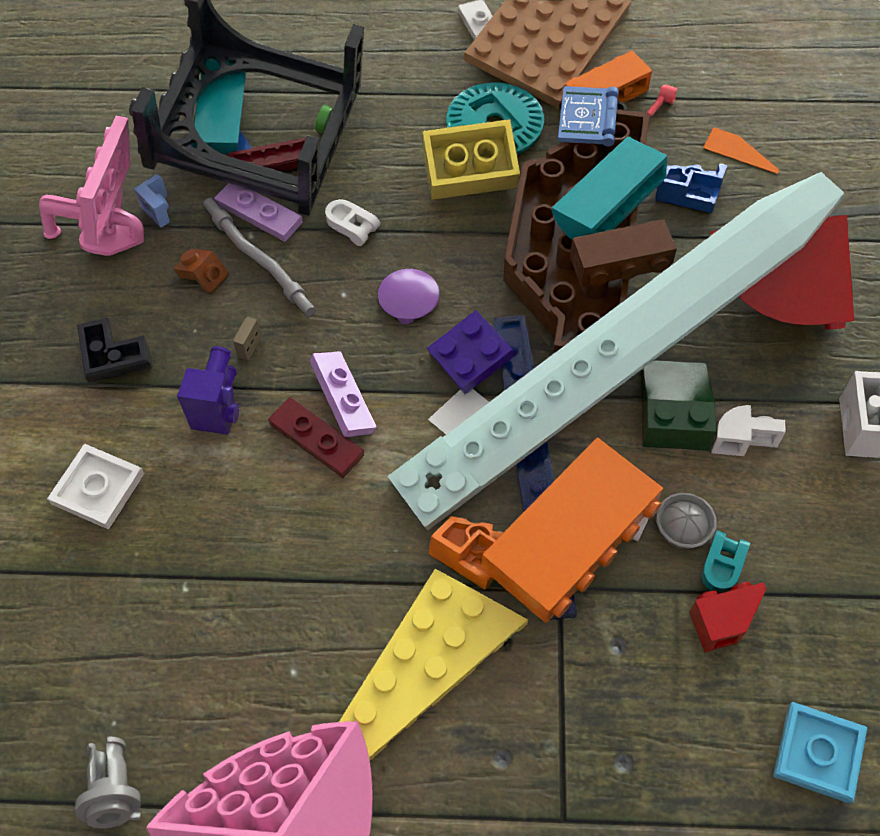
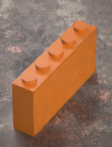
(572, 530)

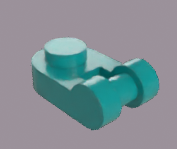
(720, 571)

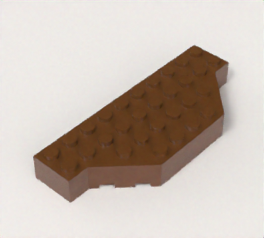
(539, 251)

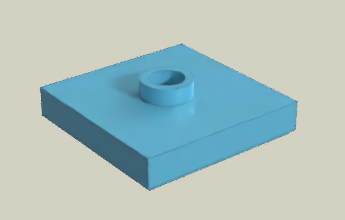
(820, 752)

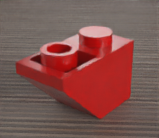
(725, 617)

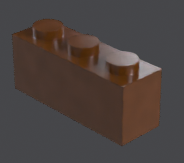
(622, 253)

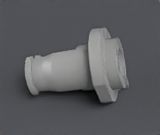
(108, 797)

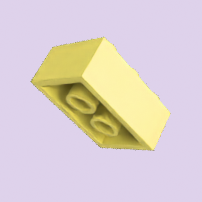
(470, 159)

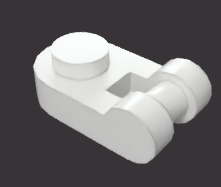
(342, 216)

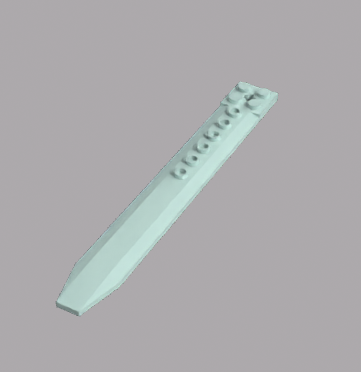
(614, 349)

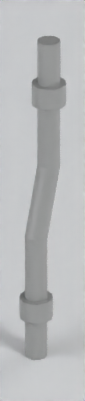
(292, 290)

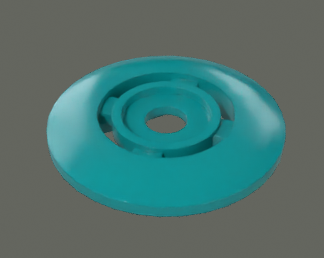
(502, 101)

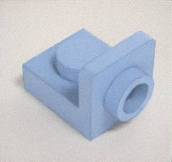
(152, 201)

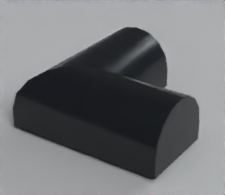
(107, 359)

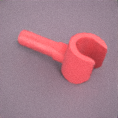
(667, 95)

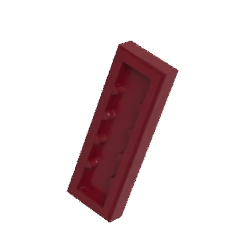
(275, 156)
(316, 437)

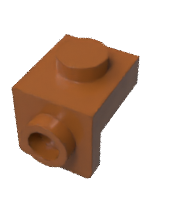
(203, 267)

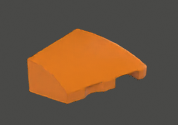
(461, 547)

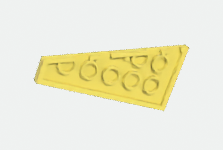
(428, 656)

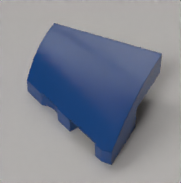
(691, 187)

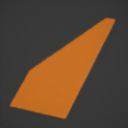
(737, 148)

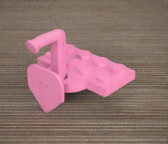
(98, 205)

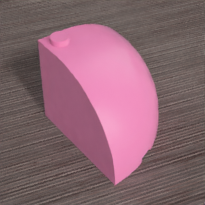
(281, 789)

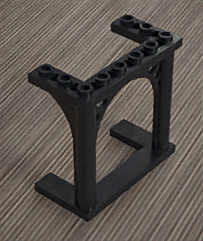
(219, 41)

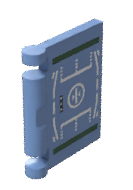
(588, 115)

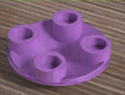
(408, 295)

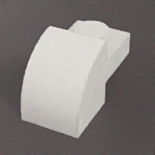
(739, 430)

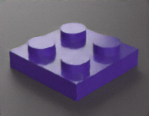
(471, 352)

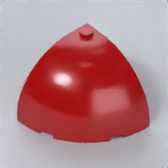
(812, 283)

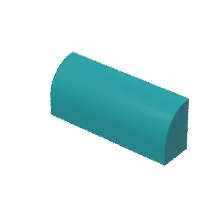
(220, 110)
(611, 189)

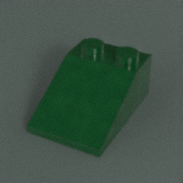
(677, 406)

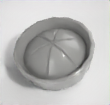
(686, 520)

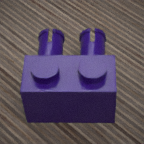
(209, 394)

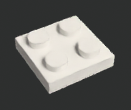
(96, 486)

